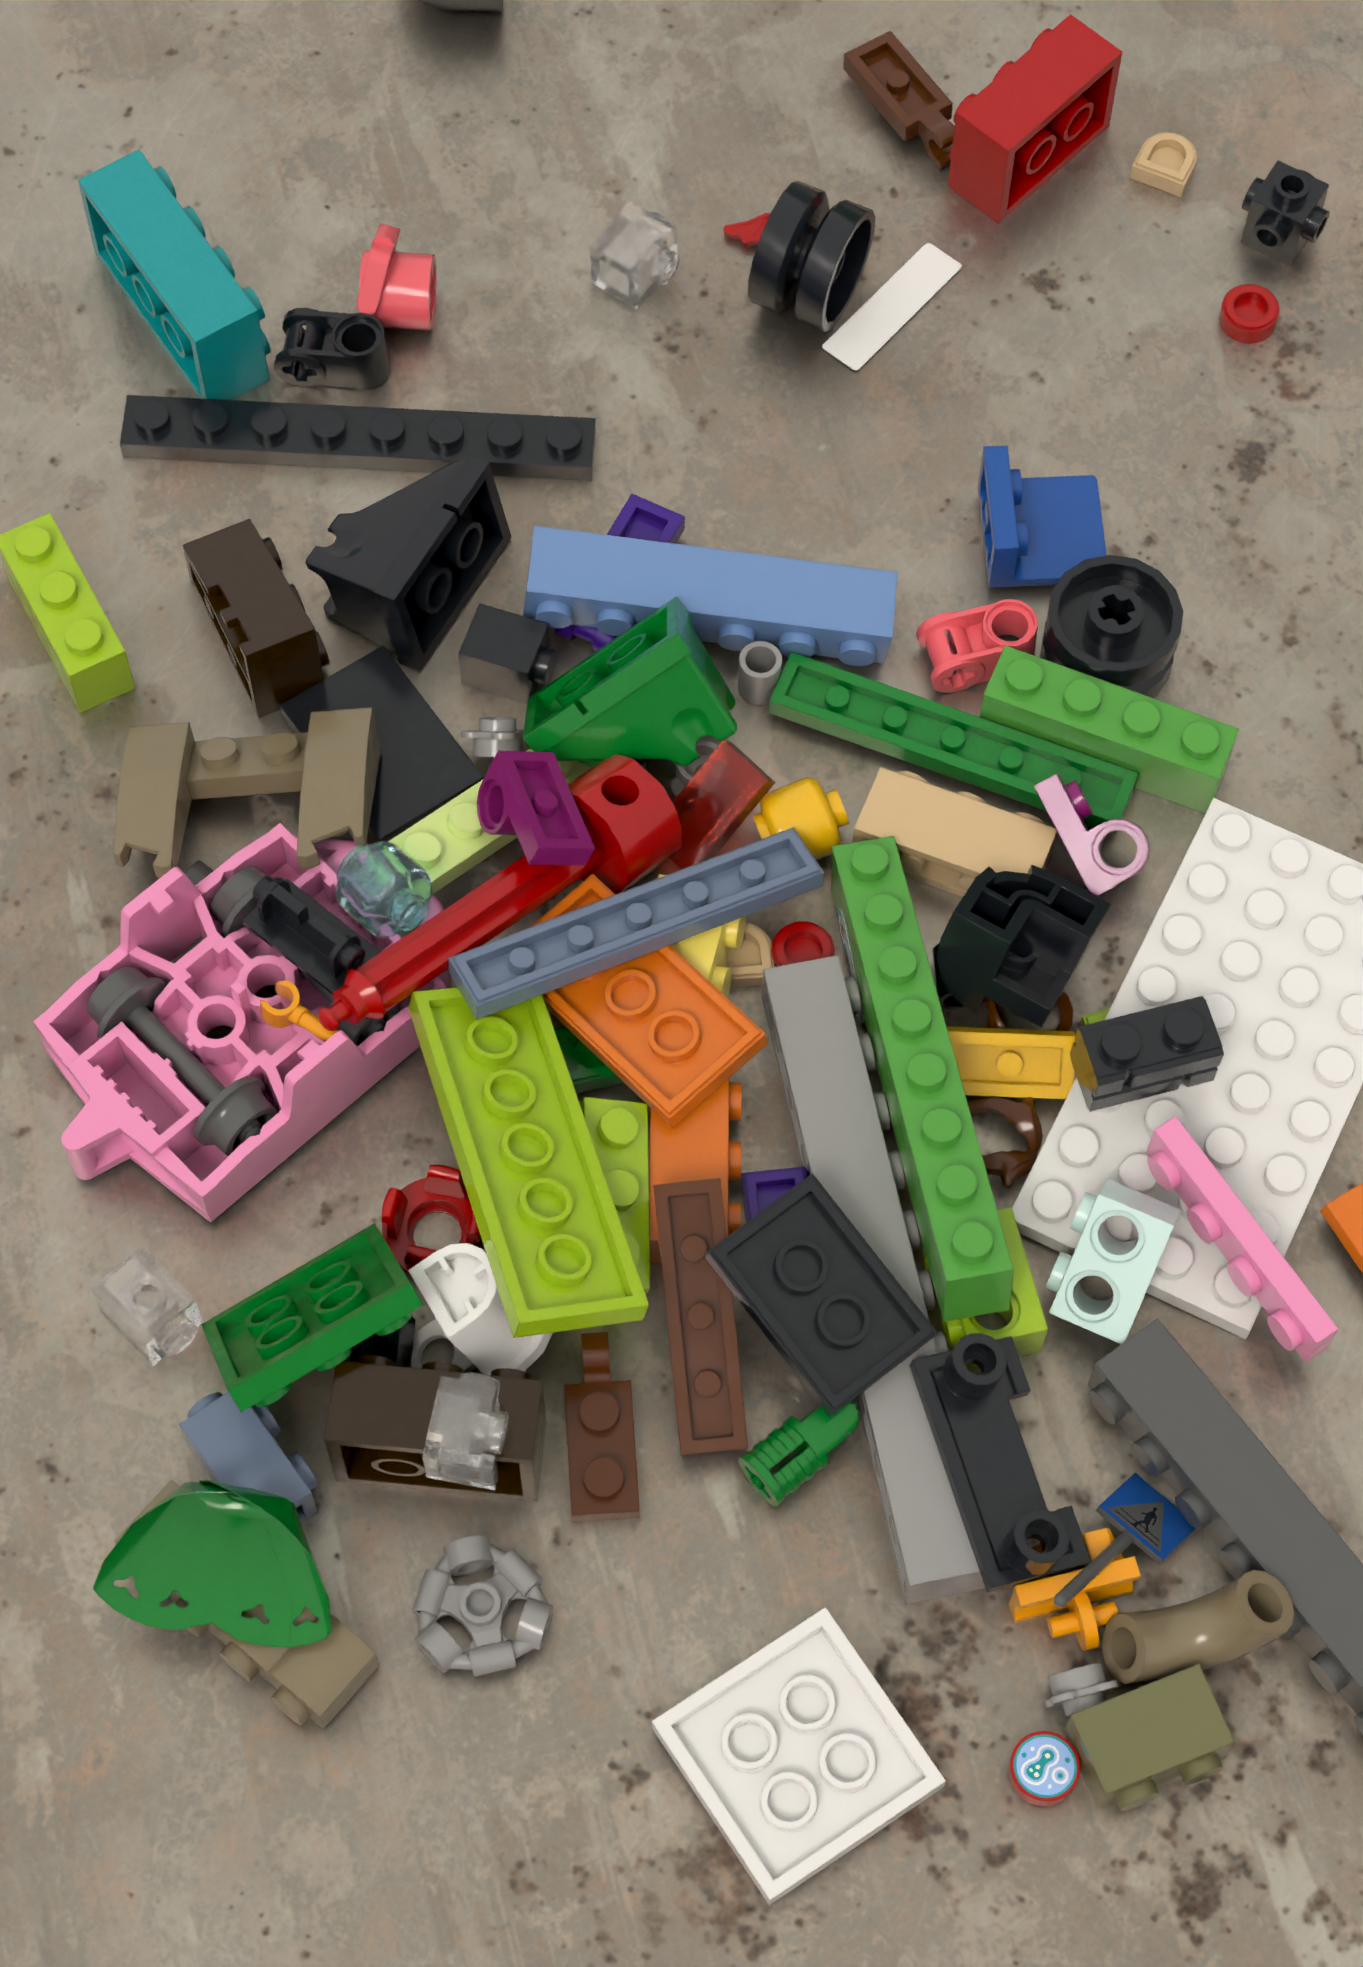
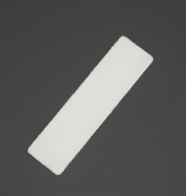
(891, 306)

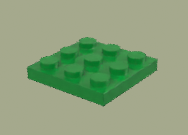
(310, 1318)

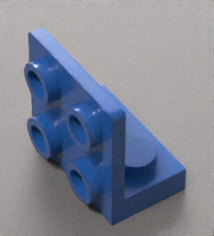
(1035, 524)

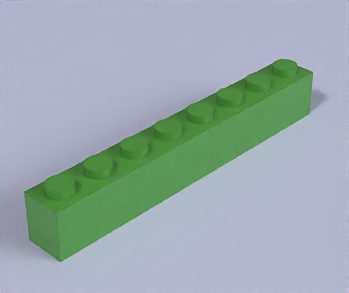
(921, 1083)

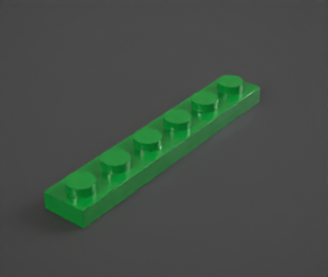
(943, 738)

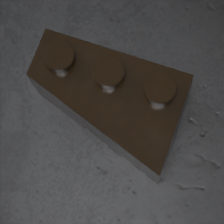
(256, 615)

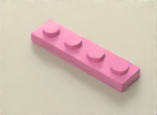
(1252, 1258)

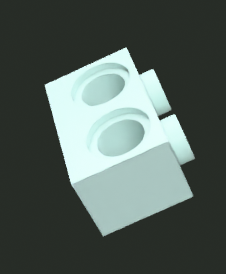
(1122, 1264)

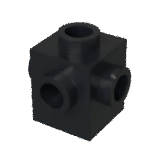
(1284, 212)

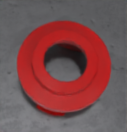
(437, 1193)

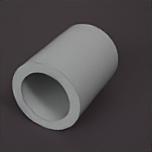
(759, 672)

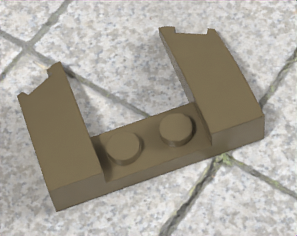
(168, 769)

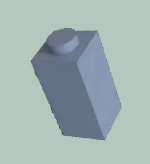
(242, 1452)

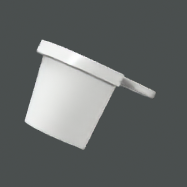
(469, 1313)

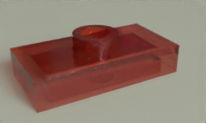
(717, 803)

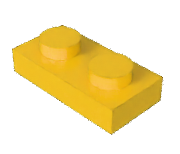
(1013, 1061)

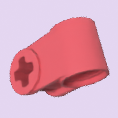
(974, 643)

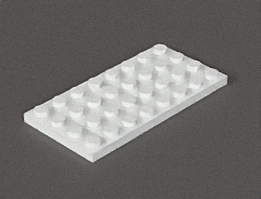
(1277, 953)

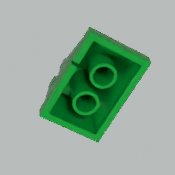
(635, 697)

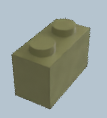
(1150, 1739)

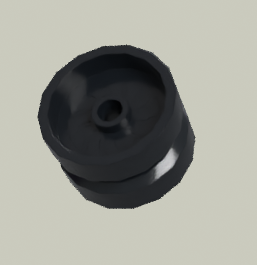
(811, 255)
(1114, 623)

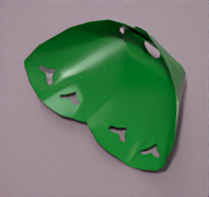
(223, 1556)

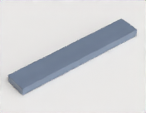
(634, 923)

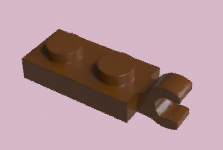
(903, 94)
(601, 1439)

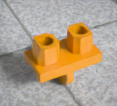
(1115, 1581)

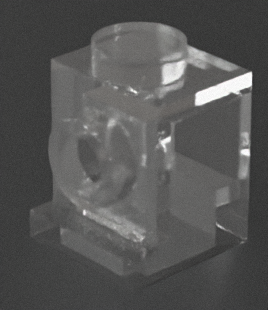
(465, 1430)

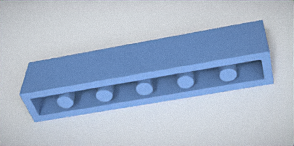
(728, 593)

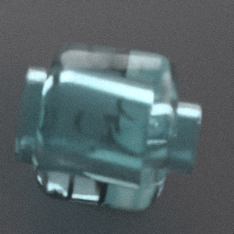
(383, 889)

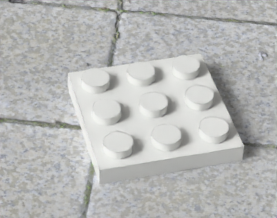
(797, 1755)

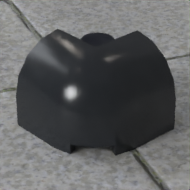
(1018, 940)

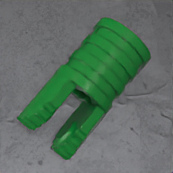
(813, 1440)

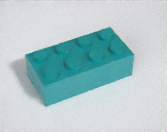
(176, 277)

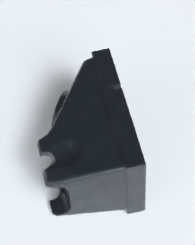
(414, 558)

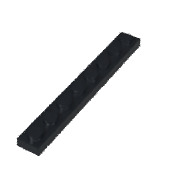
(356, 437)

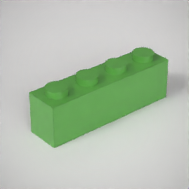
(1171, 748)

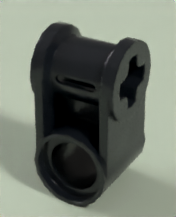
(335, 350)

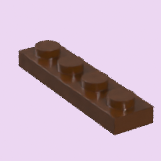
(699, 1319)

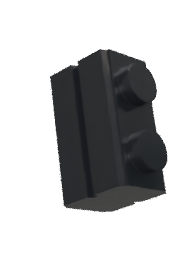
(1146, 1053)

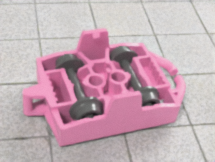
(144, 1022)

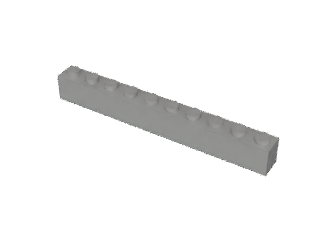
(843, 1145)

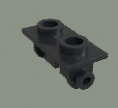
(306, 933)

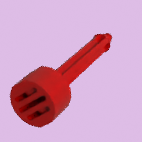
(632, 835)

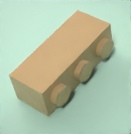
(950, 835)

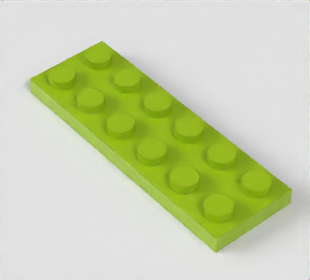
(528, 1165)

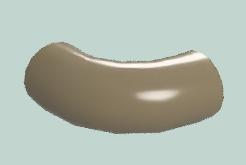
(1200, 1631)

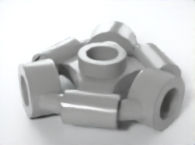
(480, 1608)

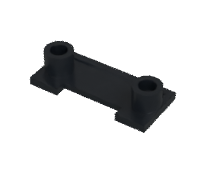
(991, 1464)

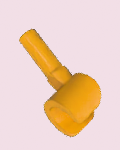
(294, 1013)

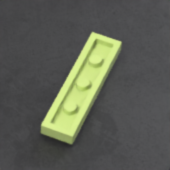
(452, 837)

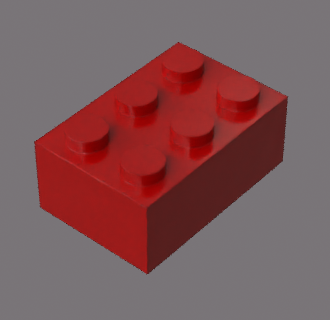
(1033, 117)

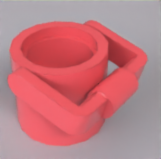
(397, 285)

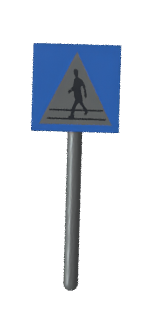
(1142, 1518)

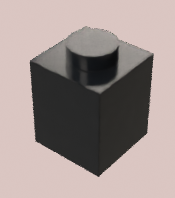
(506, 654)

